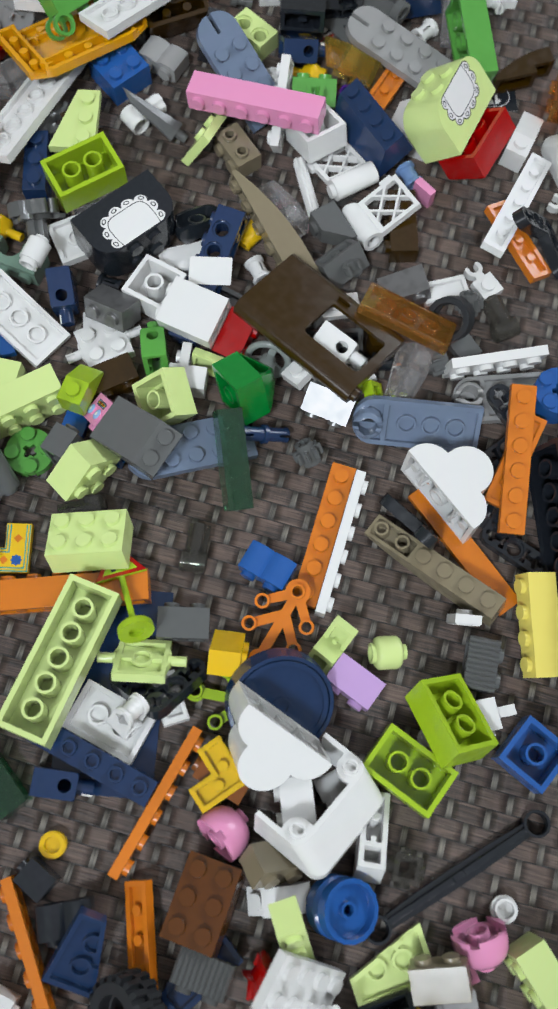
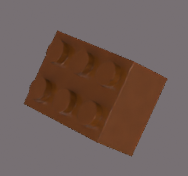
(203, 904)

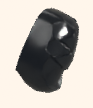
(193, 223)

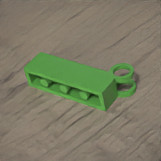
(59, 12)

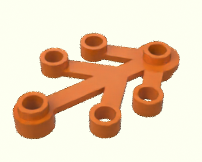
(282, 618)

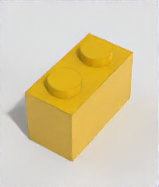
(226, 652)

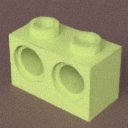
(259, 33)

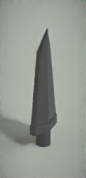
(164, 123)

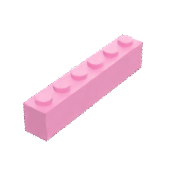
(256, 102)

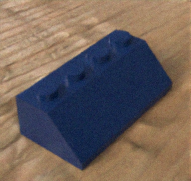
(370, 128)

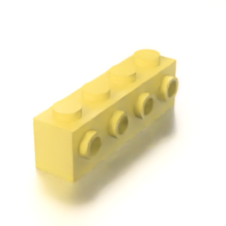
(537, 623)

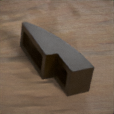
(524, 70)

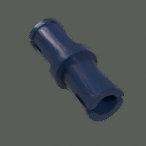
(266, 434)

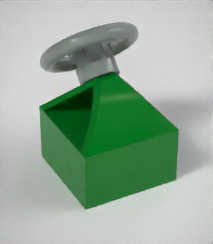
(249, 380)

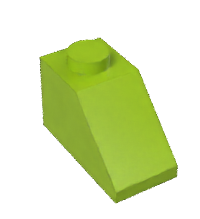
(79, 389)

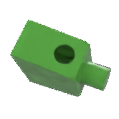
(153, 346)

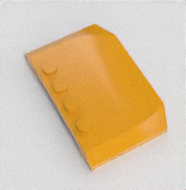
(45, 58)

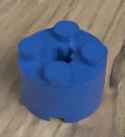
(547, 396)

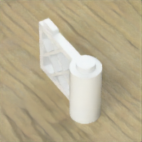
(349, 178)
(366, 225)

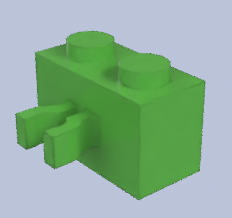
(320, 86)

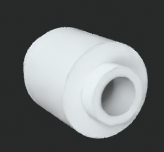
(34, 252)

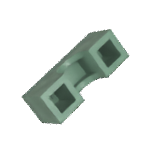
(13, 268)

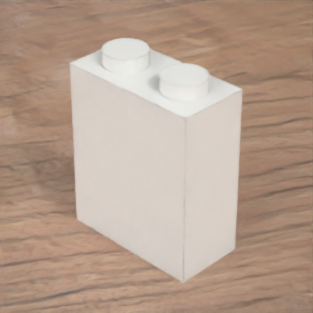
(193, 311)

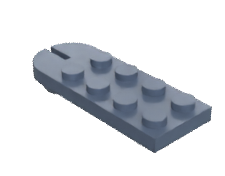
(231, 52)
(416, 422)
(194, 450)

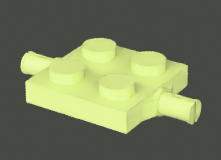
(142, 661)

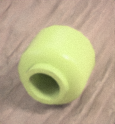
(387, 652)

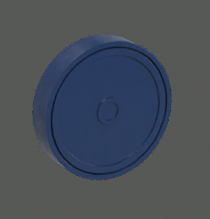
(290, 683)

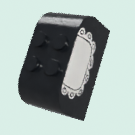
(126, 225)

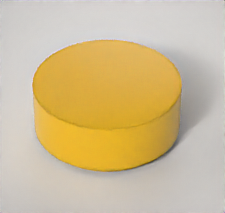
(53, 844)

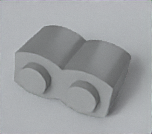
(164, 58)

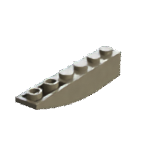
(269, 222)
(437, 570)

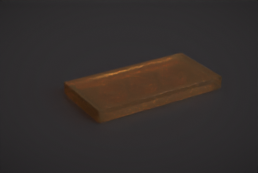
(407, 318)

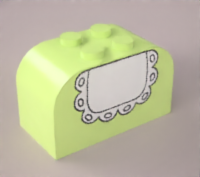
(447, 108)

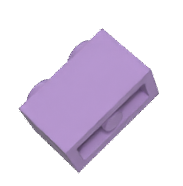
(354, 683)

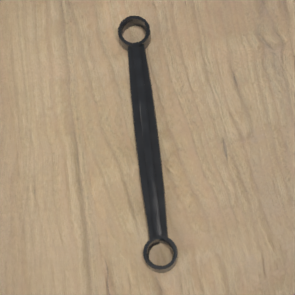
(460, 874)

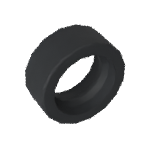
(466, 309)

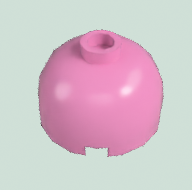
(226, 830)
(482, 942)

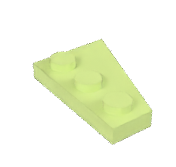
(79, 121)
(203, 137)
(389, 968)

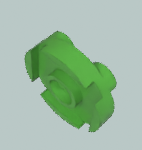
(16, 448)

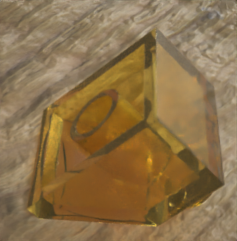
(350, 62)

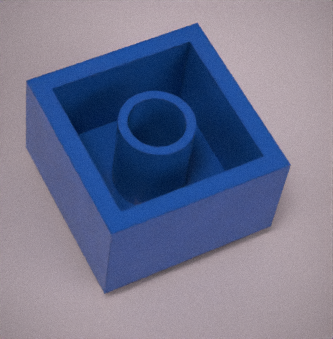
(121, 70)
(530, 754)

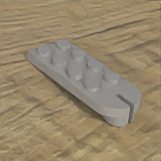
(392, 44)
(476, 387)

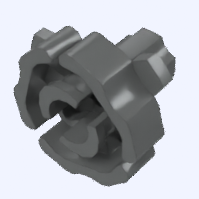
(35, 214)

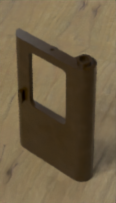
(290, 302)

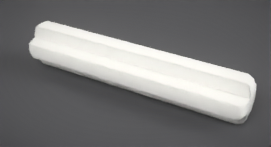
(305, 184)

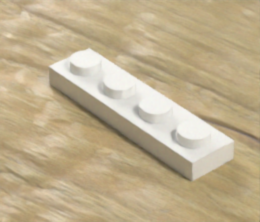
(284, 72)

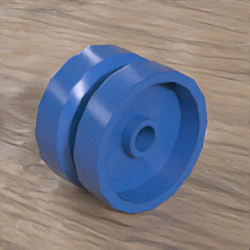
(342, 909)

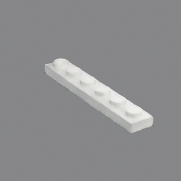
(520, 195)
(339, 554)

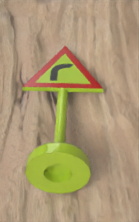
(135, 627)

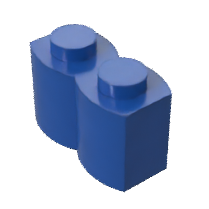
(267, 567)

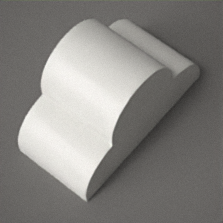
(454, 483)
(270, 744)

